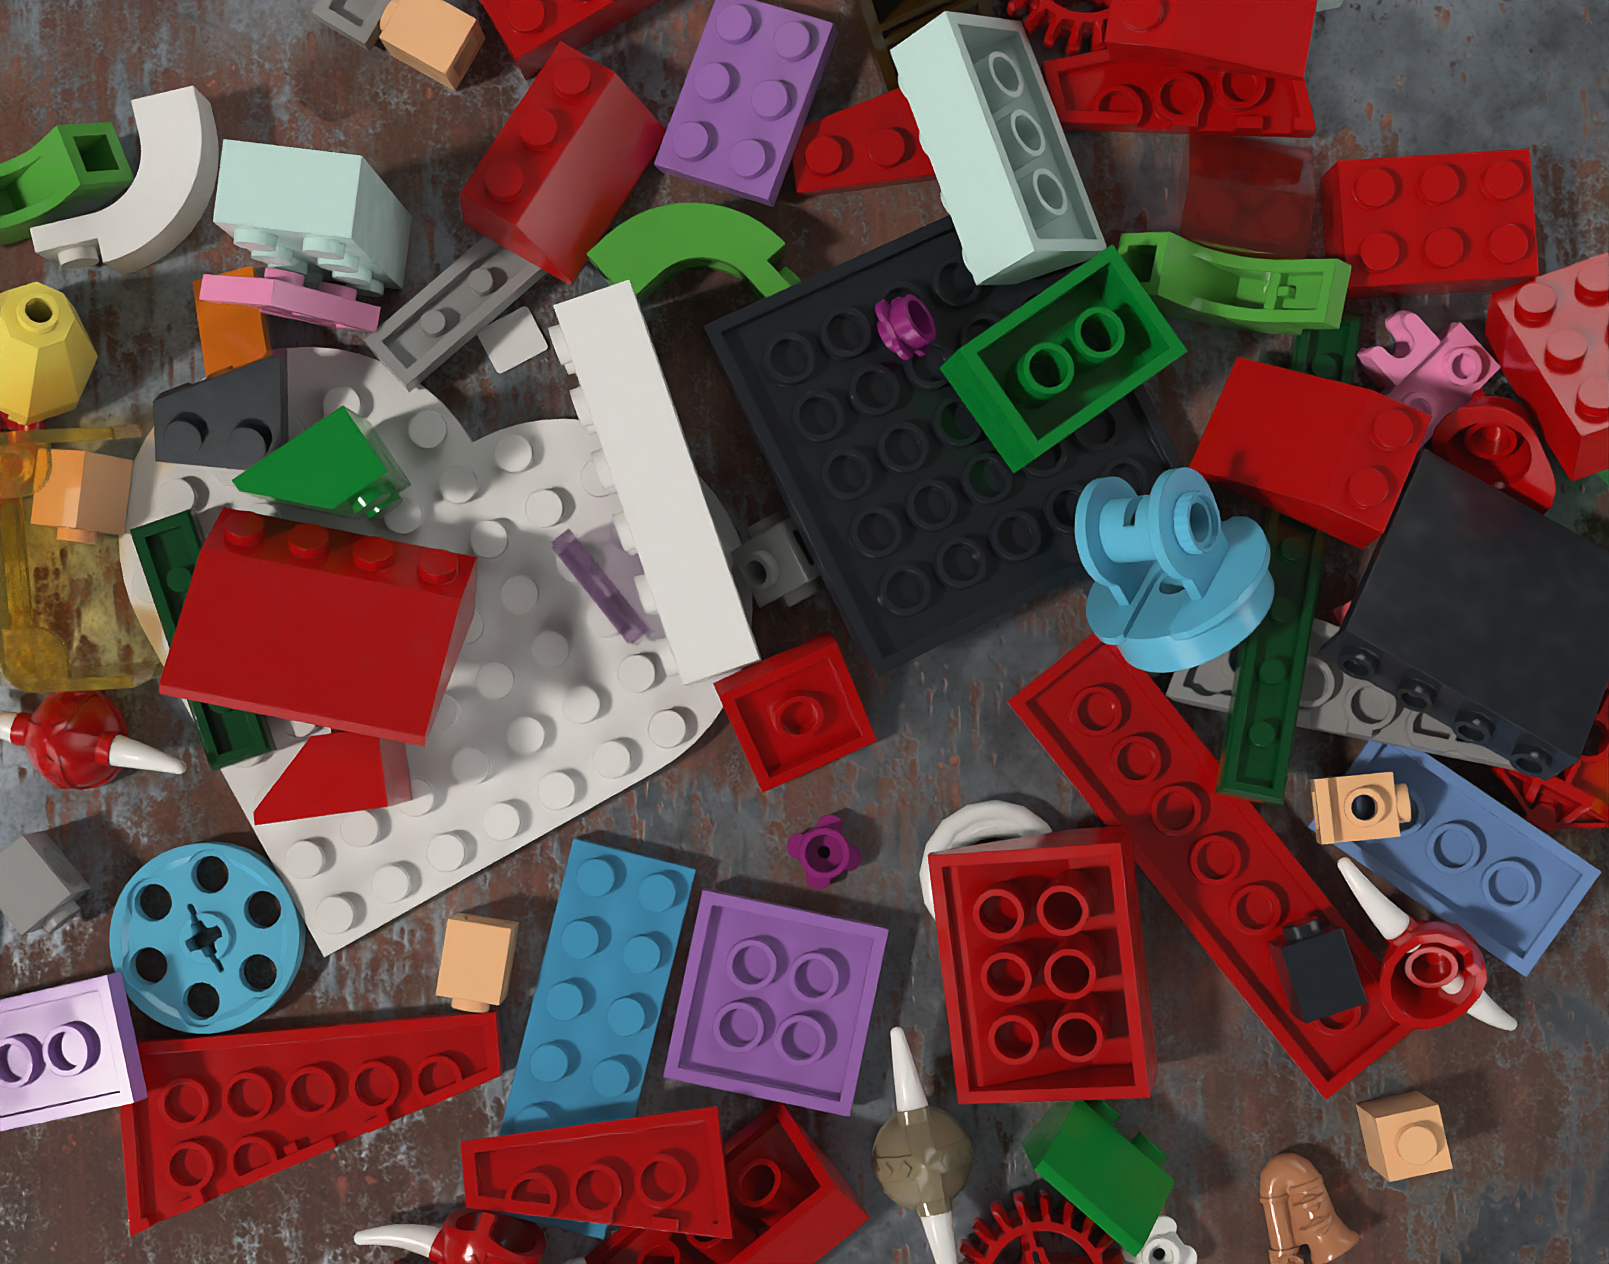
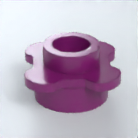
(905, 326)
(818, 869)

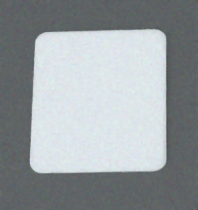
(512, 340)

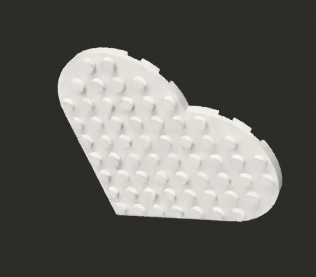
(545, 691)

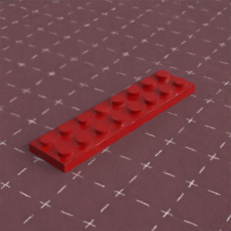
(1199, 848)

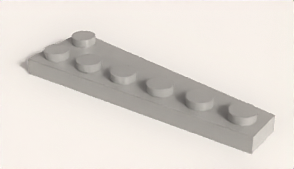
(1335, 704)

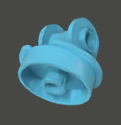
(1168, 571)

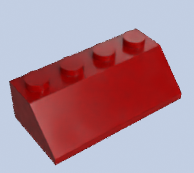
(783, 1202)

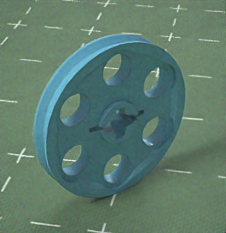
(186, 962)

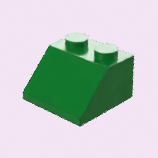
(330, 469)
(1101, 1168)

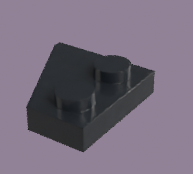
(227, 417)

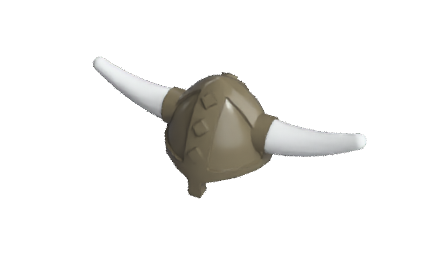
(922, 1154)

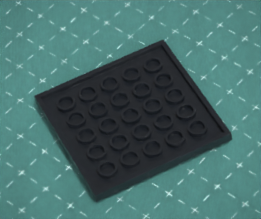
(889, 467)

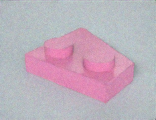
(284, 296)

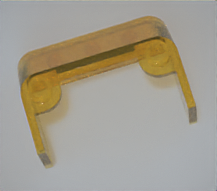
(29, 655)

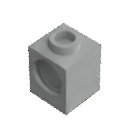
(38, 884)

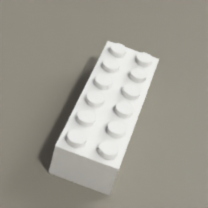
(657, 483)

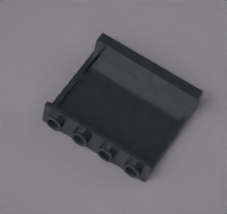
(1483, 619)

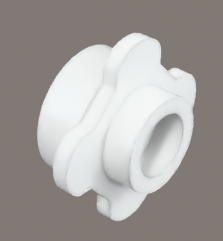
(1165, 1237)

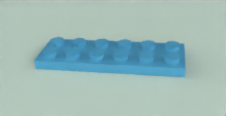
(598, 995)

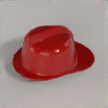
(1499, 446)

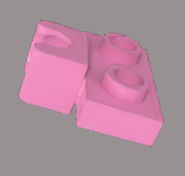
(1428, 369)

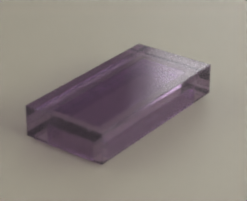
(601, 588)

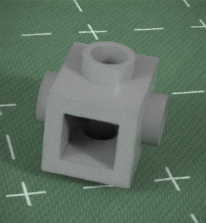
(776, 562)

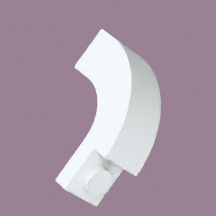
(162, 203)

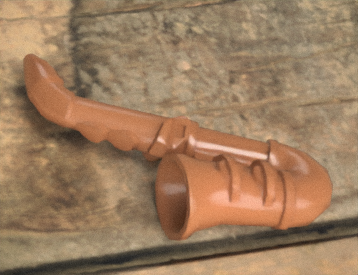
(1300, 1212)

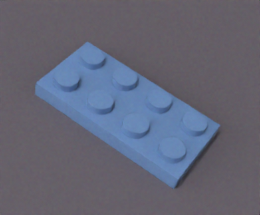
(1470, 858)

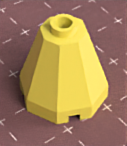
(42, 354)

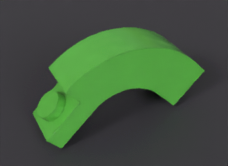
(61, 178)
(688, 238)
(1235, 289)

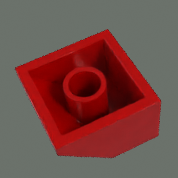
(338, 776)

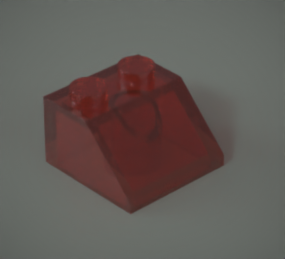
(1245, 197)

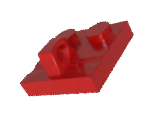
(795, 711)

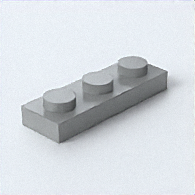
(451, 311)

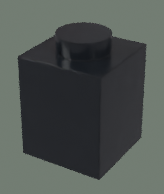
(1316, 969)

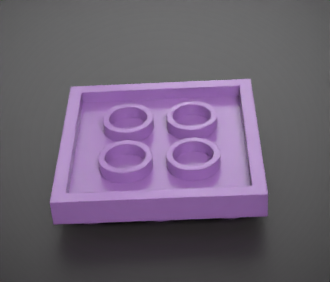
(776, 1002)

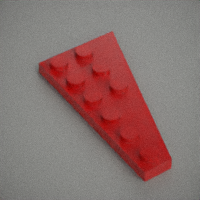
(270, 1098)

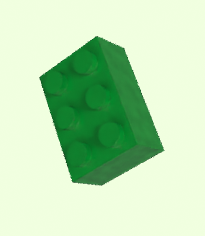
(1062, 358)

